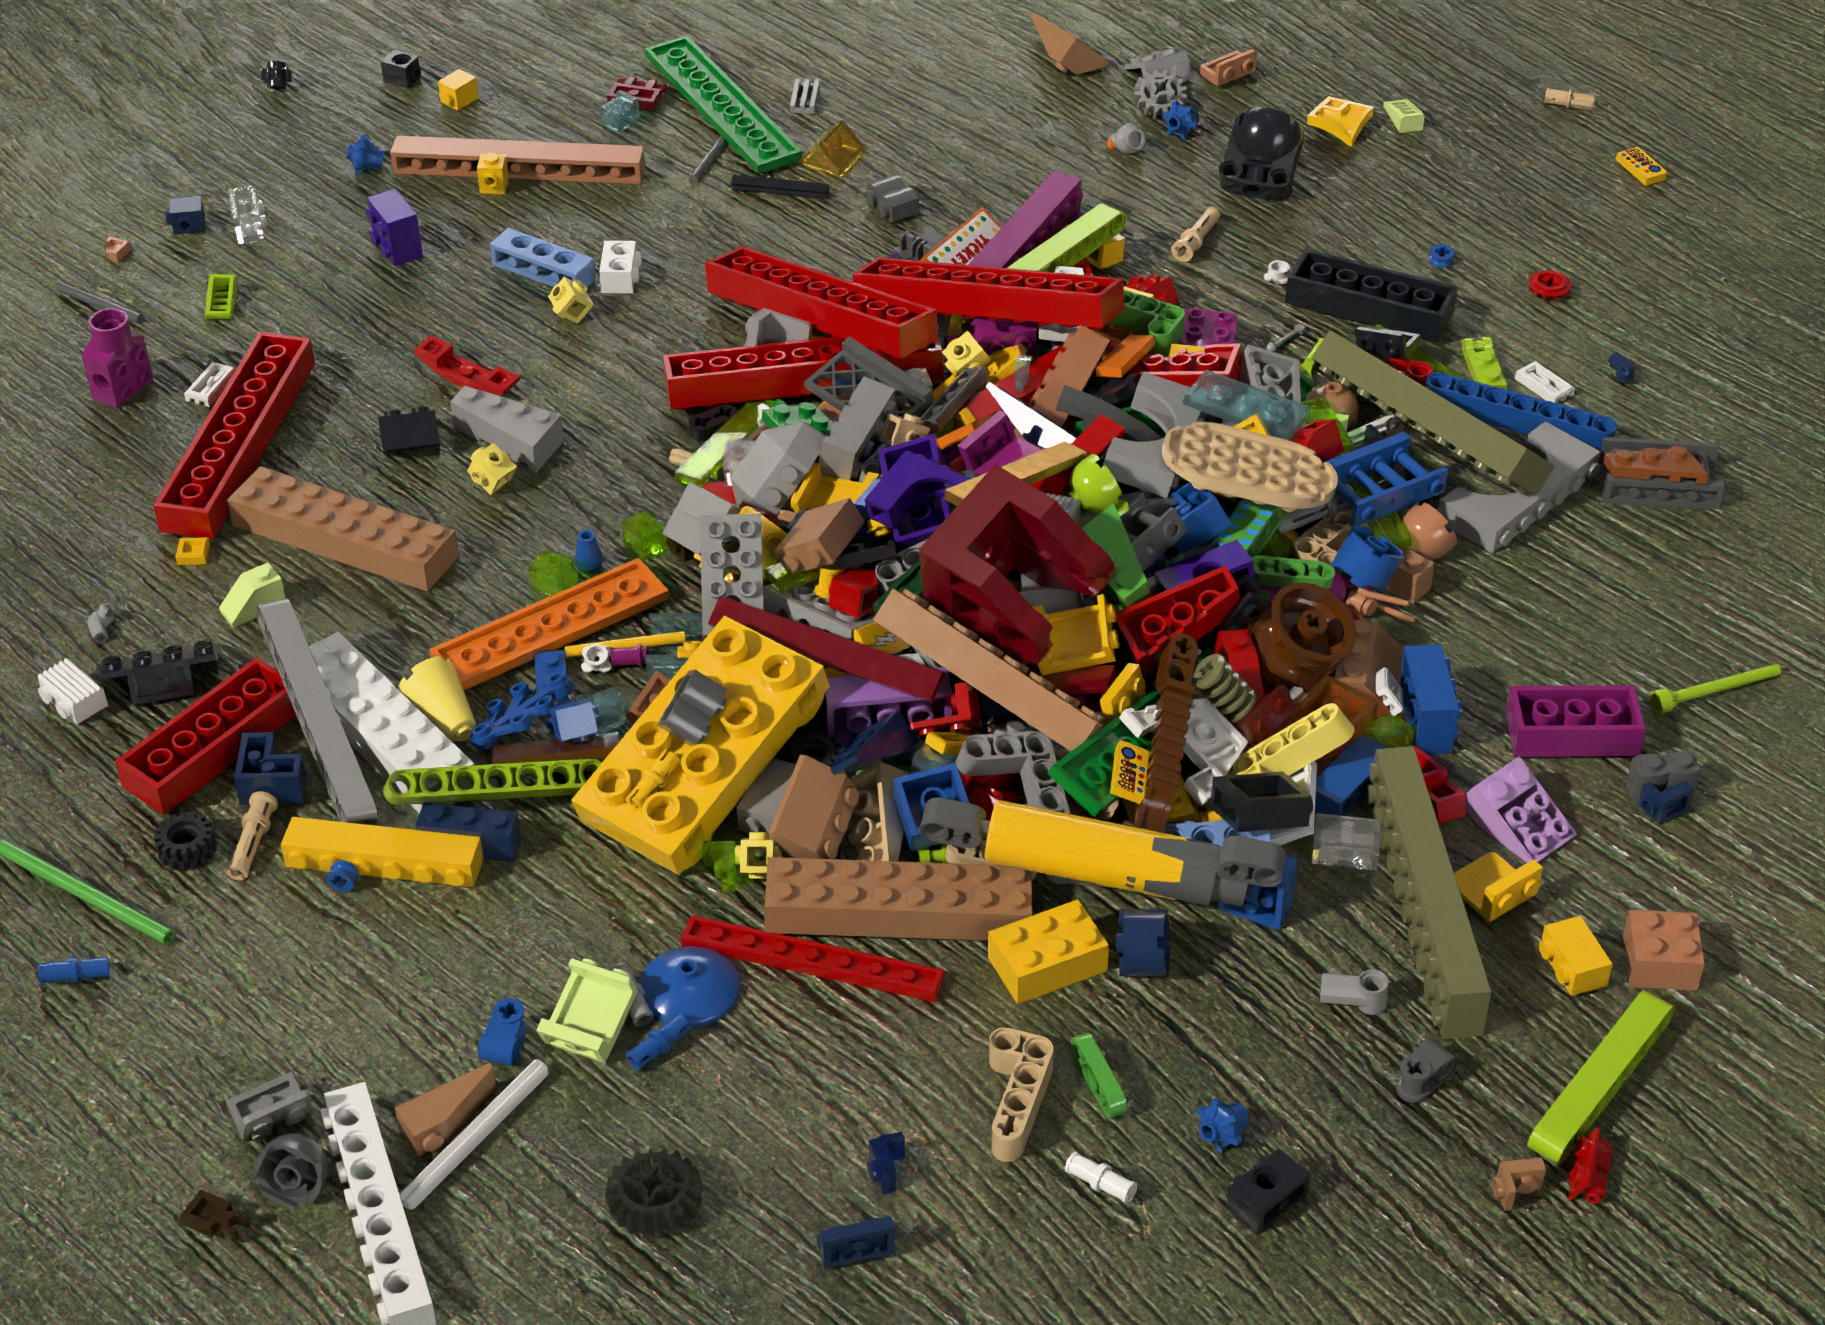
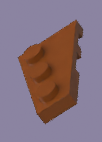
(1667, 462)

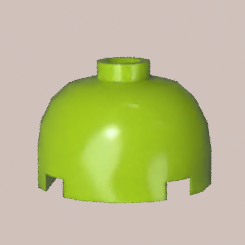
(1093, 486)

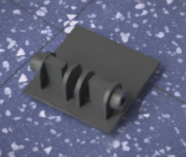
(916, 247)

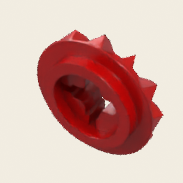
(1541, 280)

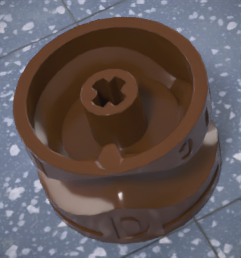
(1302, 636)

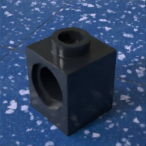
(400, 69)

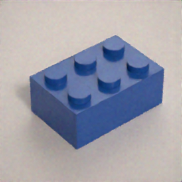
(1430, 698)

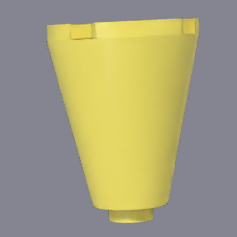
(440, 697)

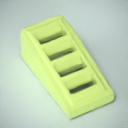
(1405, 115)

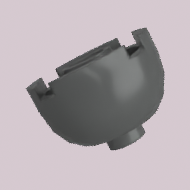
(291, 1169)

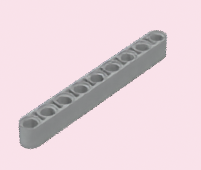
(316, 713)

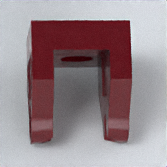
(1000, 529)

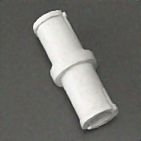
(1101, 1177)

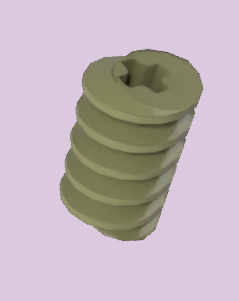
(1224, 687)

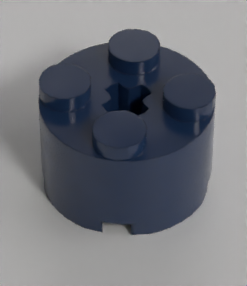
(1143, 942)

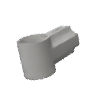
(1365, 991)

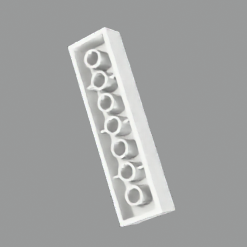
(381, 719)

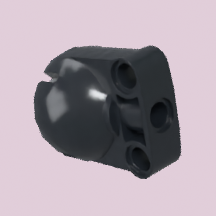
(1262, 154)

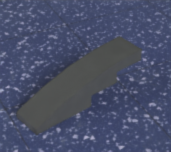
(1090, 408)

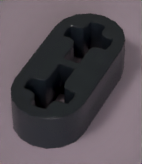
(707, 423)

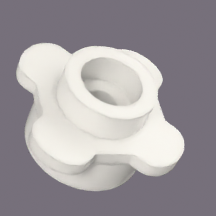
(1278, 272)
(596, 651)

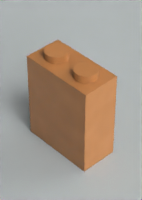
(819, 536)

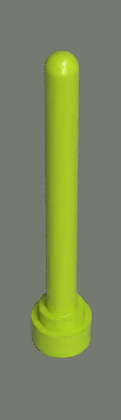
(1665, 700)

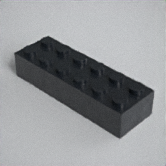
(1371, 294)

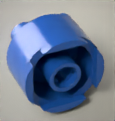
(1368, 559)

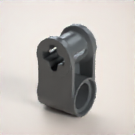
(1425, 1071)

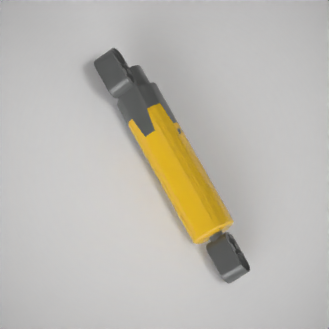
(1107, 851)

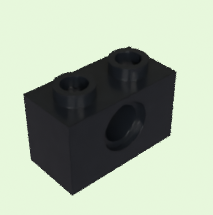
(1267, 1190)

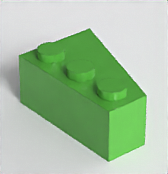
(1129, 582)

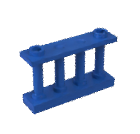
(1379, 458)

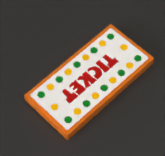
(965, 241)

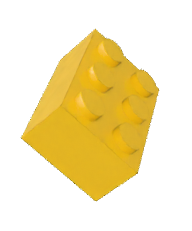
(1048, 951)

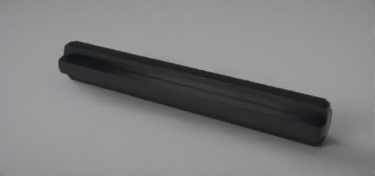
(780, 186)

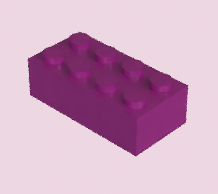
(1574, 721)

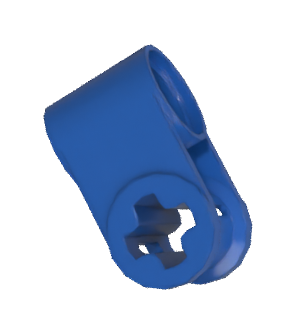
(504, 1033)

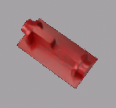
(1591, 1155)

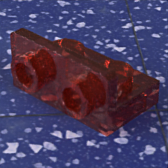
(1266, 716)

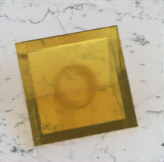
(833, 150)

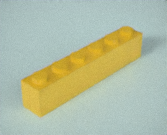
(383, 851)

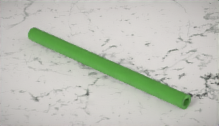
(86, 892)

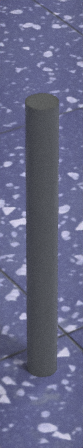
(708, 159)
(97, 301)

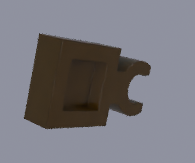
(211, 1213)

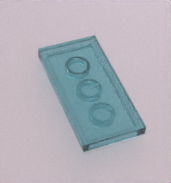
(1239, 401)

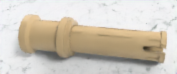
(1207, 220)
(254, 825)

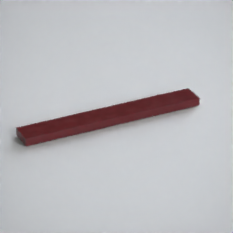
(835, 651)

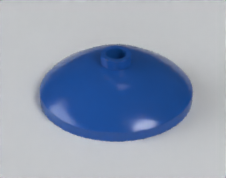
(692, 983)

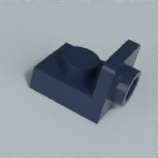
(1666, 804)

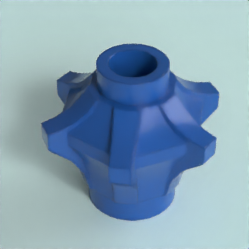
(1181, 120)
(365, 155)
(1222, 1123)

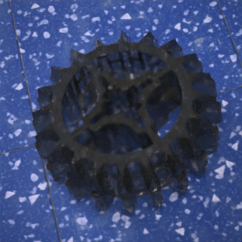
(663, 1192)

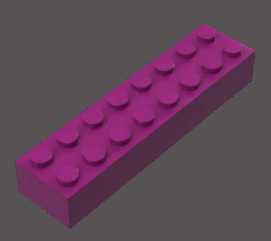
(1042, 215)

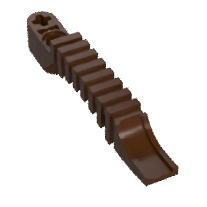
(1172, 717)

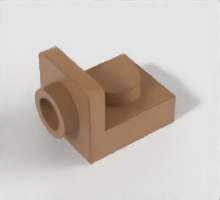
(1517, 1177)

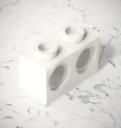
(619, 266)

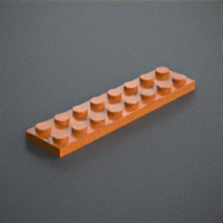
(552, 622)

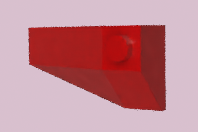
(1188, 367)

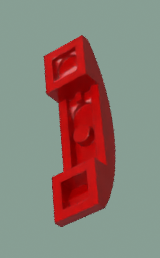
(461, 372)

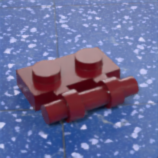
(646, 91)

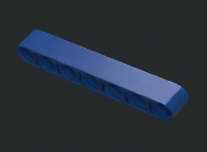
(1520, 411)

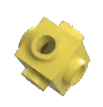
(570, 300)
(964, 354)
(491, 468)
(745, 854)

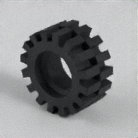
(812, 745)
(189, 853)

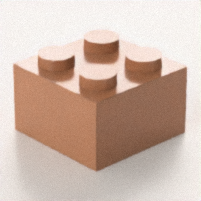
(1663, 950)

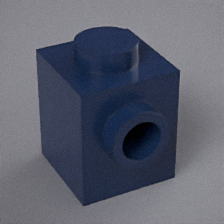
(186, 215)

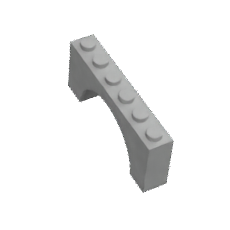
(1142, 462)
(1497, 519)

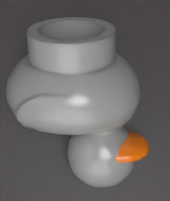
(1127, 139)

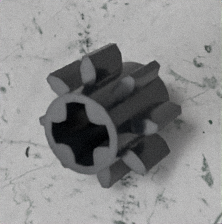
(276, 75)

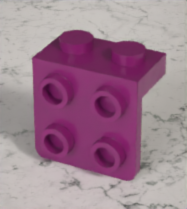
(994, 444)

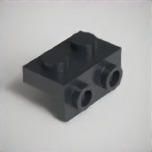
(1387, 342)
(1247, 610)

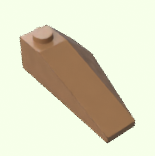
(1066, 49)

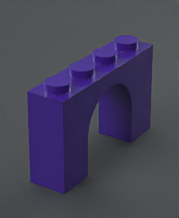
(906, 484)

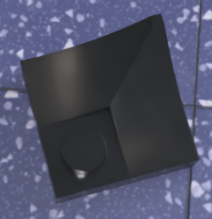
(1111, 388)
(865, 550)

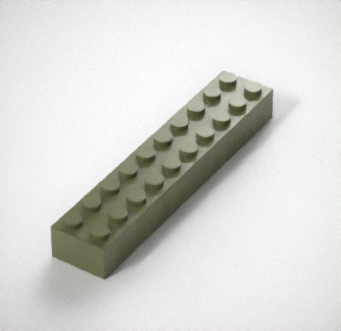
(1433, 415)
(1428, 894)

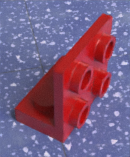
(968, 720)

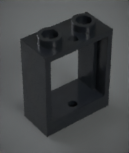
(1261, 801)

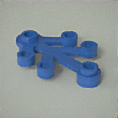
(518, 713)

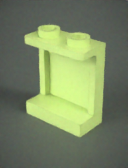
(590, 1010)

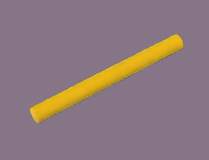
(650, 641)

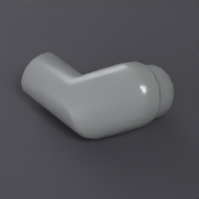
(99, 621)

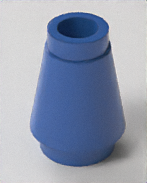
(588, 553)

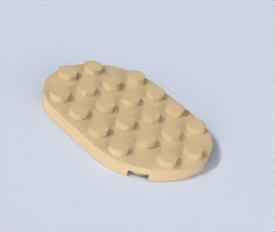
(1249, 465)

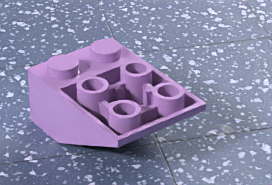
(1518, 812)

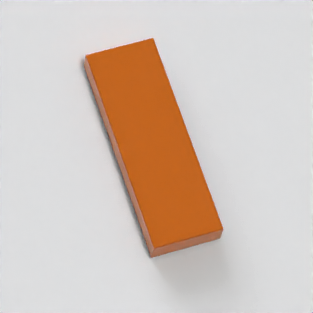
(1125, 356)

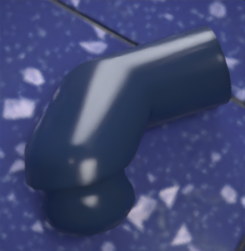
(1624, 368)

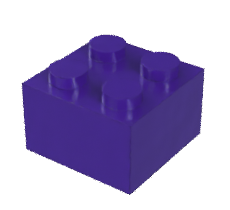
(394, 227)

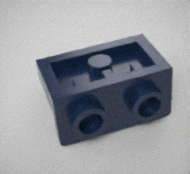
(856, 1242)

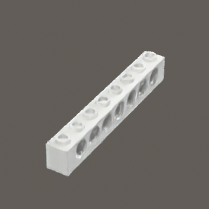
(378, 1208)

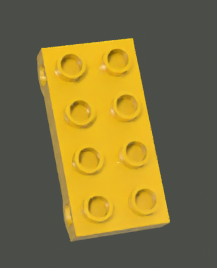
(767, 700)

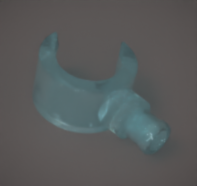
(1021, 372)

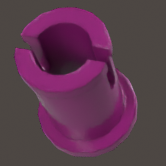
(629, 656)

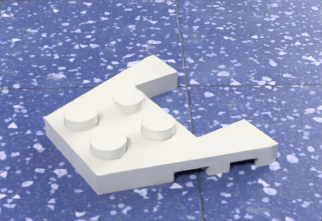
(1210, 743)

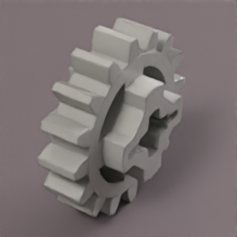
(1158, 92)

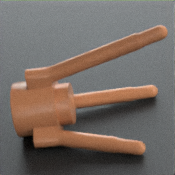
(1363, 603)

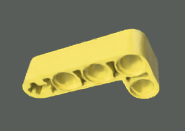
(1297, 743)

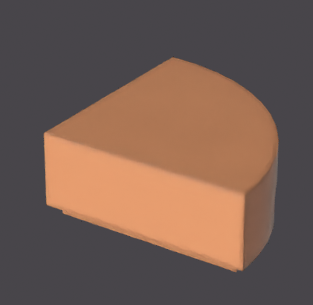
(117, 248)

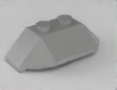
(776, 465)

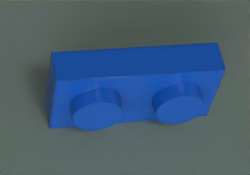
(546, 665)

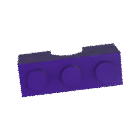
(1229, 554)

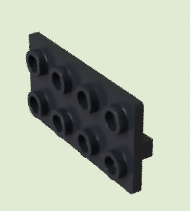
(160, 674)

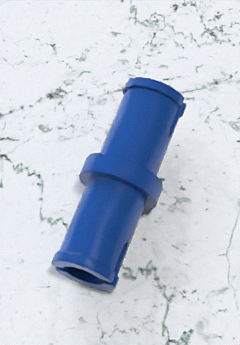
(74, 970)
(658, 1041)

